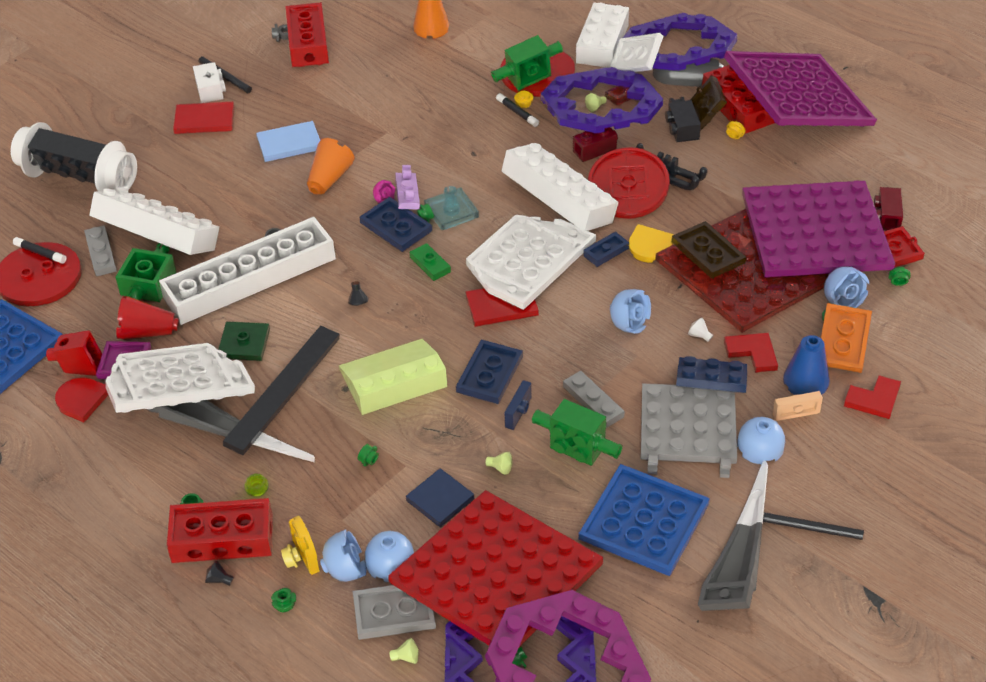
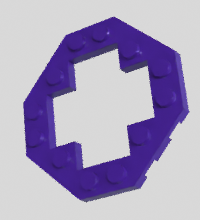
(711, 29)
(639, 89)
(577, 656)

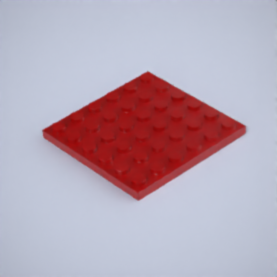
(492, 561)

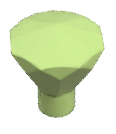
(594, 101)
(501, 462)
(407, 651)

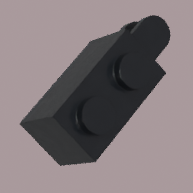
(683, 120)

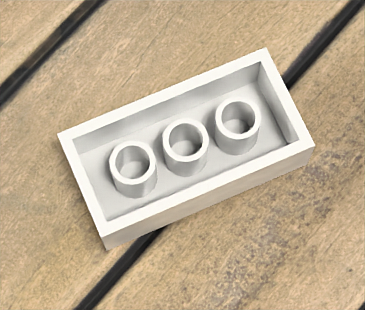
(601, 34)

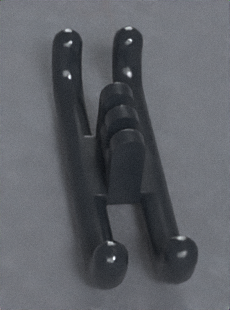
(673, 170)

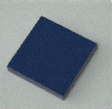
(440, 497)

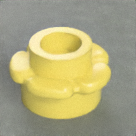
(291, 556)

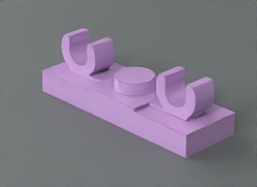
(407, 189)

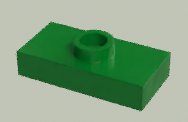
(430, 262)

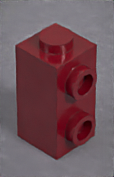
(591, 145)
(889, 207)

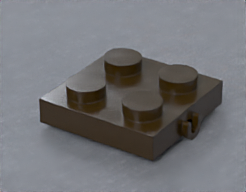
(708, 101)

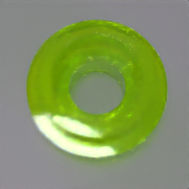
(256, 480)

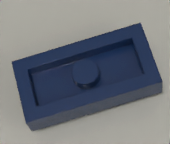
(606, 249)
(518, 405)

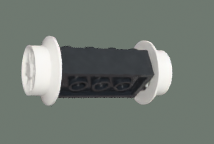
(44, 150)

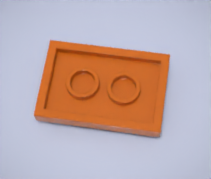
(845, 336)

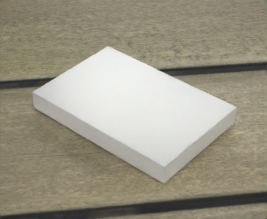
(637, 52)

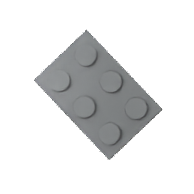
(389, 612)

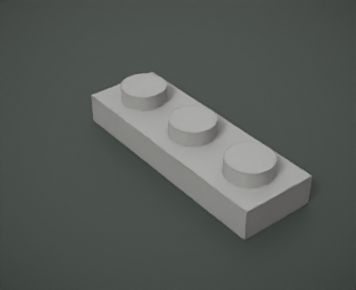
(100, 250)
(593, 398)

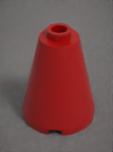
(143, 320)

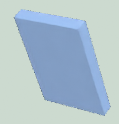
(288, 141)

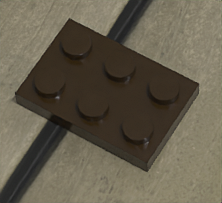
(708, 249)

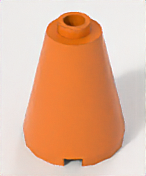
(430, 19)
(328, 165)

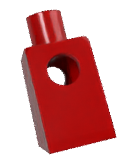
(76, 353)

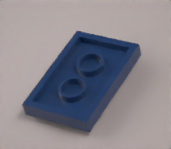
(395, 225)
(489, 371)
(712, 374)

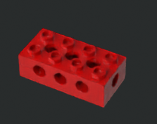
(306, 34)
(741, 102)
(220, 530)

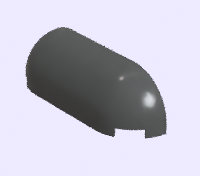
(688, 77)

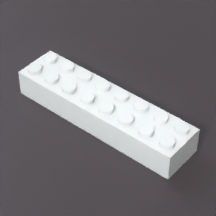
(247, 270)

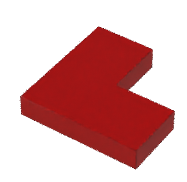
(756, 346)
(875, 402)

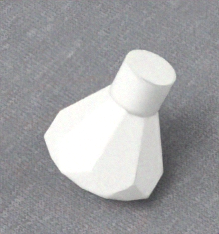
(699, 329)

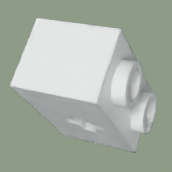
(209, 82)

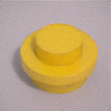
(523, 99)
(735, 129)

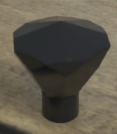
(357, 295)
(217, 574)

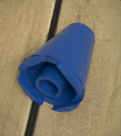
(808, 367)

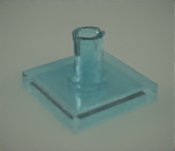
(452, 208)

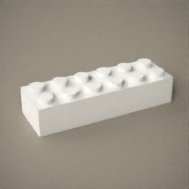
(560, 187)
(154, 220)

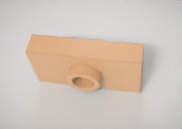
(797, 406)

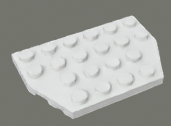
(527, 257)
(175, 377)

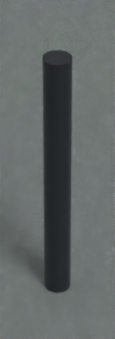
(229, 77)
(813, 526)

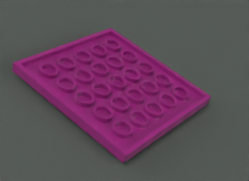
(799, 89)
(816, 228)

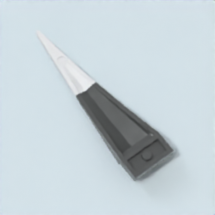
(212, 419)
(736, 570)

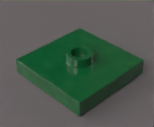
(244, 340)

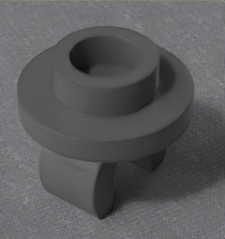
(277, 32)

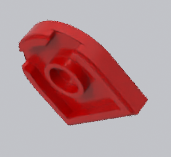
(80, 397)

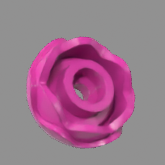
(383, 190)

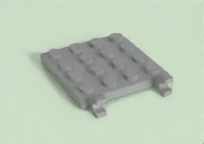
(688, 426)

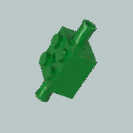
(527, 62)
(142, 272)
(577, 432)

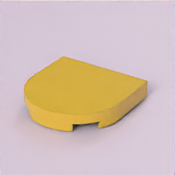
(647, 242)
(303, 541)

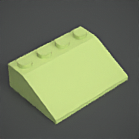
(394, 375)

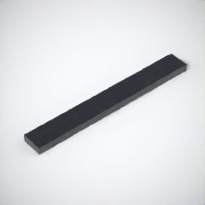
(280, 390)

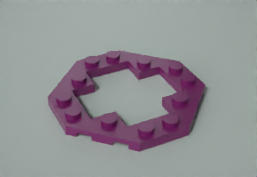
(544, 616)

